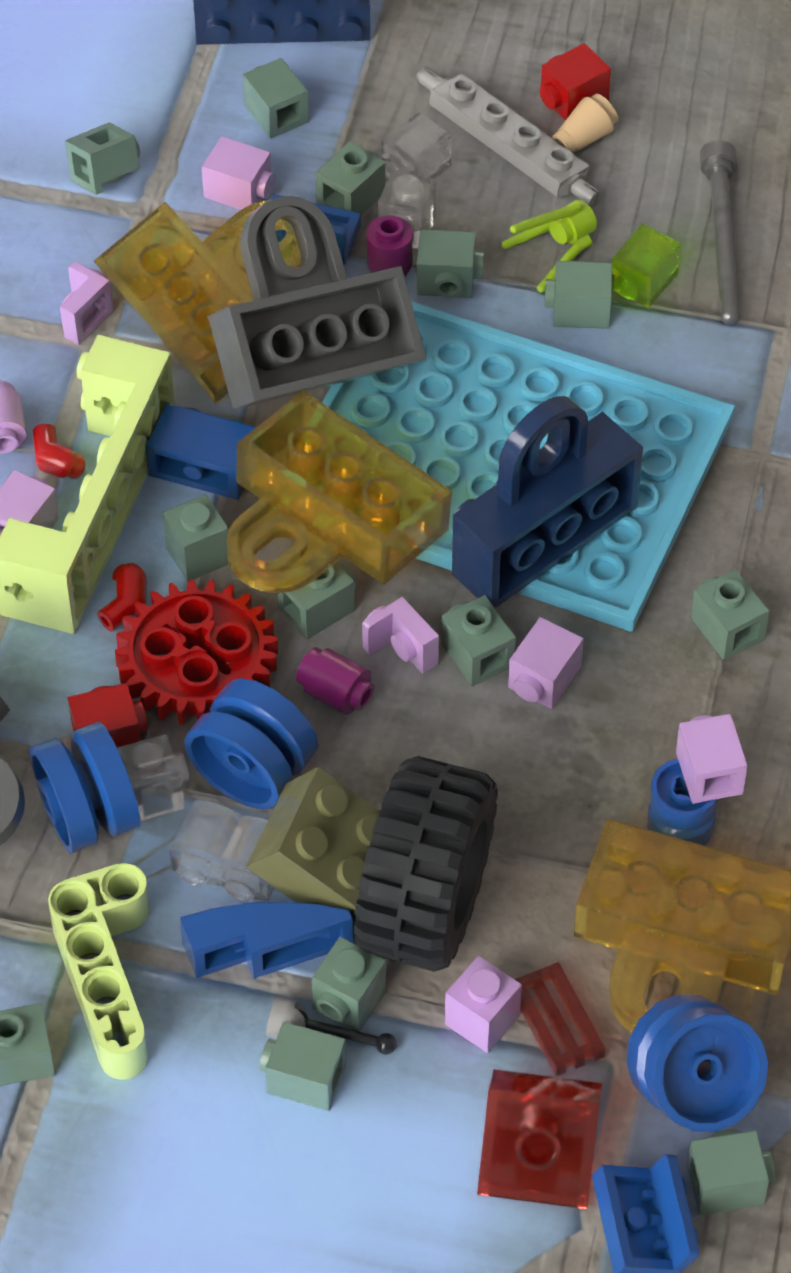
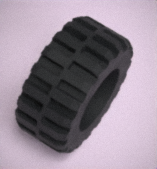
(425, 863)

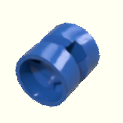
(672, 809)

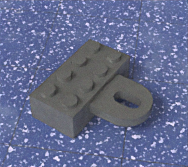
(309, 321)

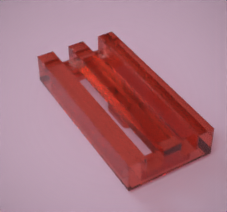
(574, 1054)

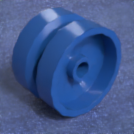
(251, 743)
(84, 787)
(697, 1063)

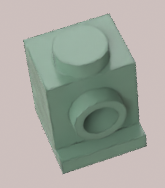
(101, 156)

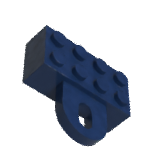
(281, 21)
(545, 498)

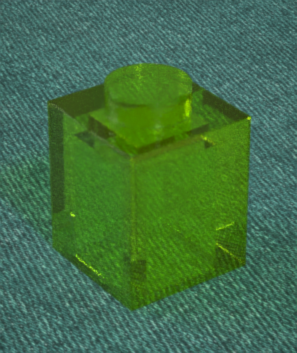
(645, 265)

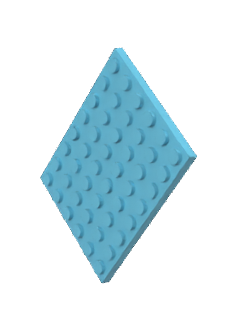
(473, 392)

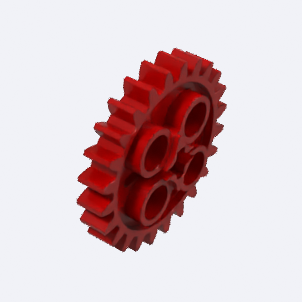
(193, 649)

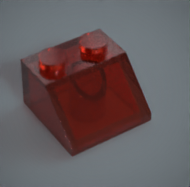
(539, 1139)

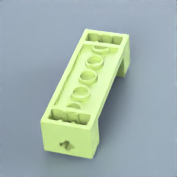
(51, 572)

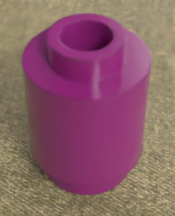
(389, 244)
(335, 680)

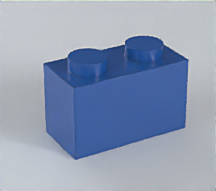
(196, 450)

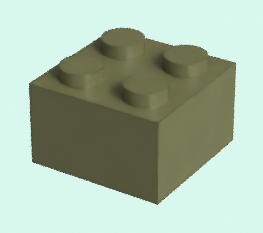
(316, 842)

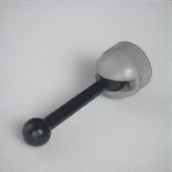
(293, 1012)

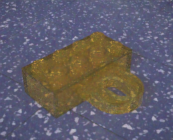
(180, 281)
(332, 496)
(683, 914)

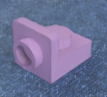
(86, 304)
(406, 632)

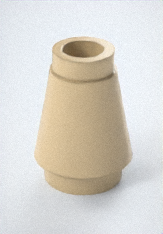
(587, 123)

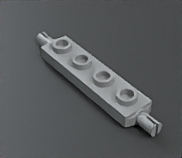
(510, 135)

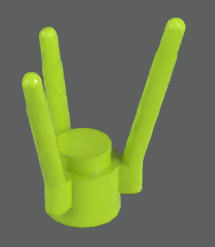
(567, 225)

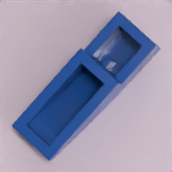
(263, 935)

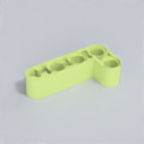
(103, 975)

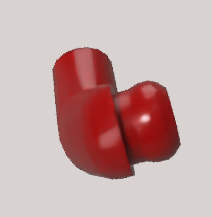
(55, 458)
(131, 588)

